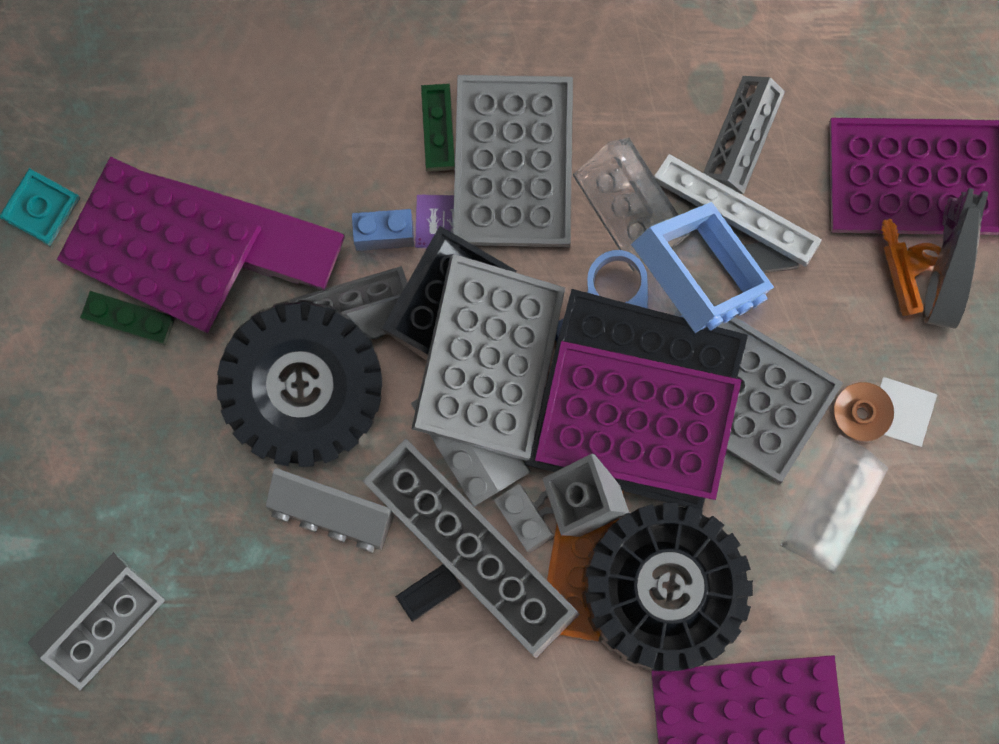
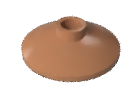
(872, 400)

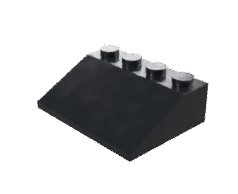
(417, 307)

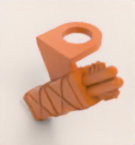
(905, 266)

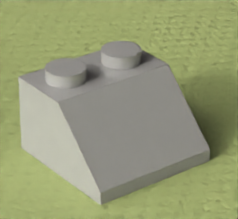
(584, 497)

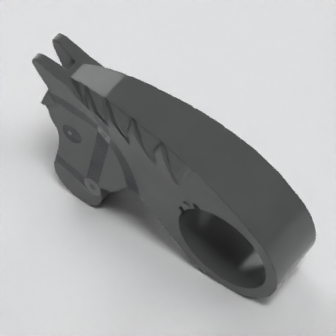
(955, 266)

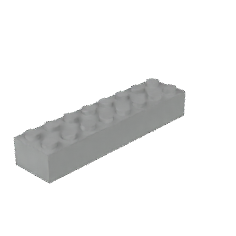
(471, 548)

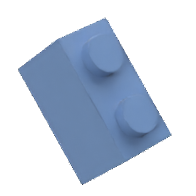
(383, 230)

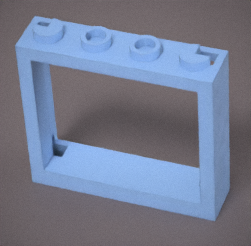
(679, 283)

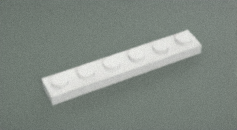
(738, 210)

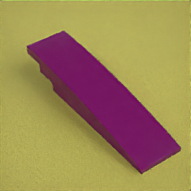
(285, 244)

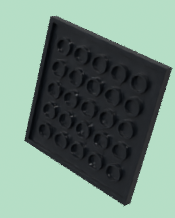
(646, 335)

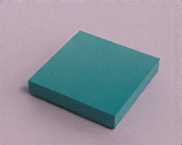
(39, 207)

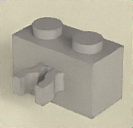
(525, 518)

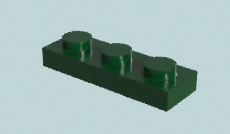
(437, 127)
(127, 318)

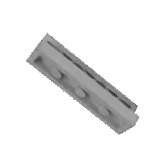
(749, 132)

